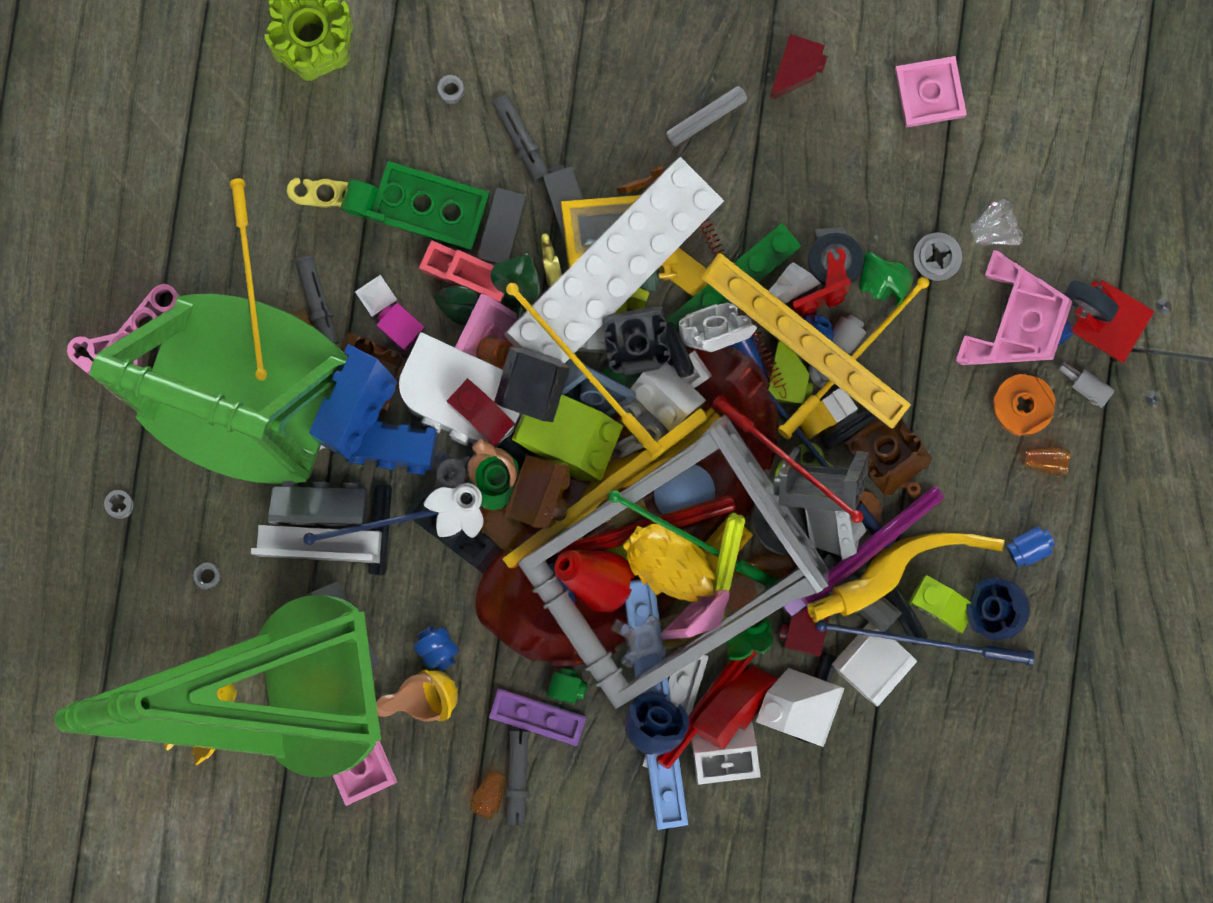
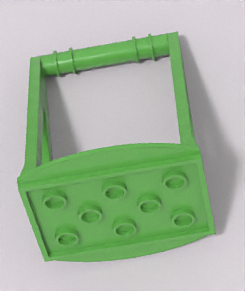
(206, 392)
(317, 689)

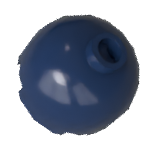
(998, 609)
(655, 724)

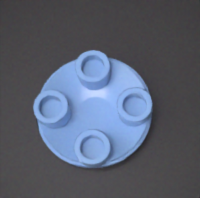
(685, 490)

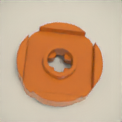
(1018, 421)

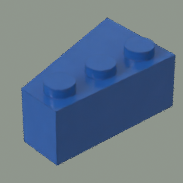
(353, 404)
(398, 446)

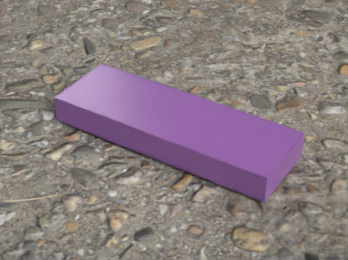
(537, 717)

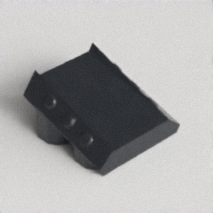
(636, 340)
(532, 383)

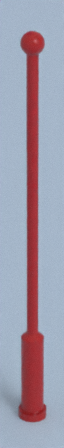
(722, 404)

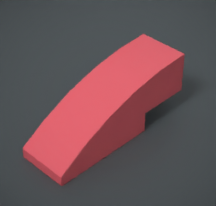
(459, 269)

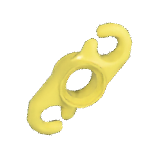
(311, 198)
(550, 261)

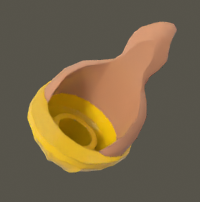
(423, 696)

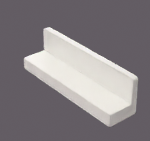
(289, 543)

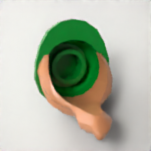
(493, 473)

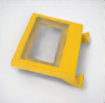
(589, 218)

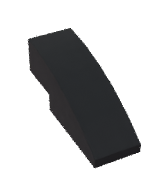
(476, 551)

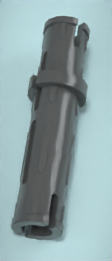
(505, 108)
(314, 293)
(517, 778)

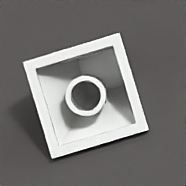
(801, 706)

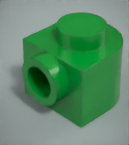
(566, 686)

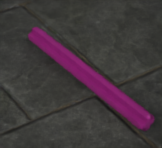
(879, 541)

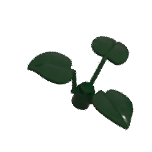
(459, 301)

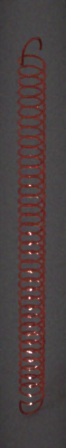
(756, 340)

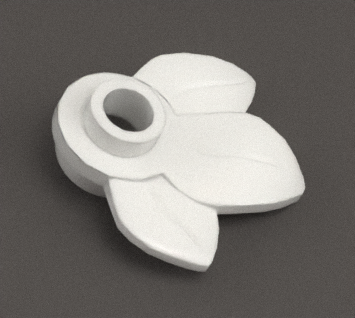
(454, 513)

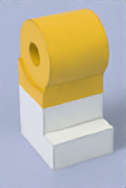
(828, 413)

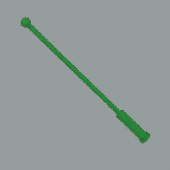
(740, 566)

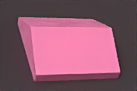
(698, 617)
(367, 777)

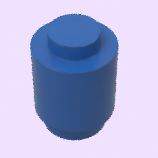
(1031, 547)

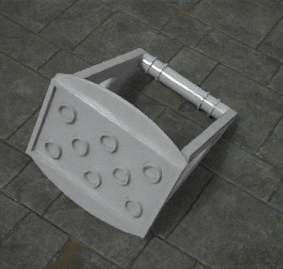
(807, 579)

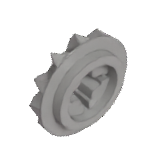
(942, 243)

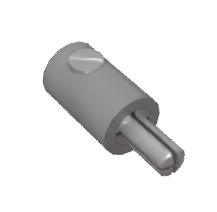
(1088, 385)

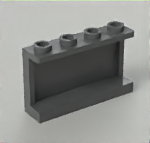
(845, 483)

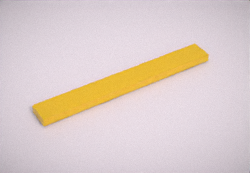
(805, 340)
(614, 482)

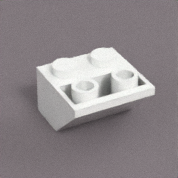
(662, 401)
(735, 762)

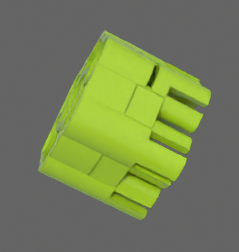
(312, 57)

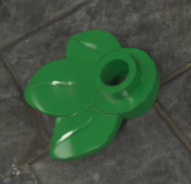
(754, 638)

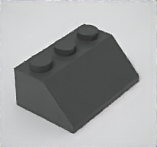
(318, 505)

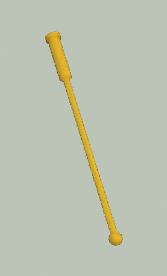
(237, 186)
(814, 400)
(627, 418)

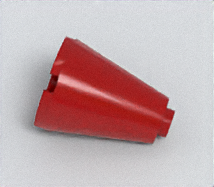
(596, 578)

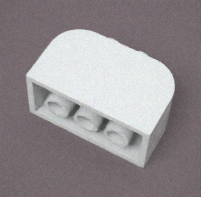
(434, 375)

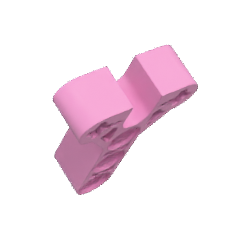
(149, 307)

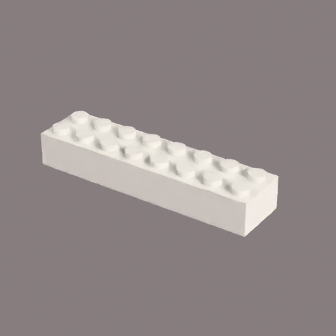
(618, 262)

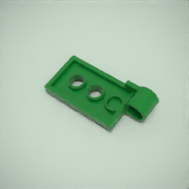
(395, 208)

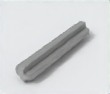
(706, 116)

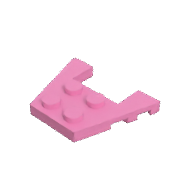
(1030, 321)

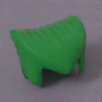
(884, 277)

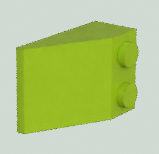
(576, 437)

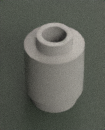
(848, 333)

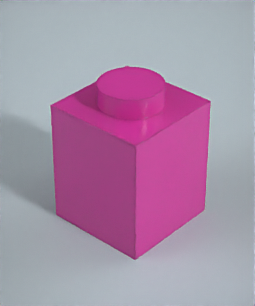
(399, 326)

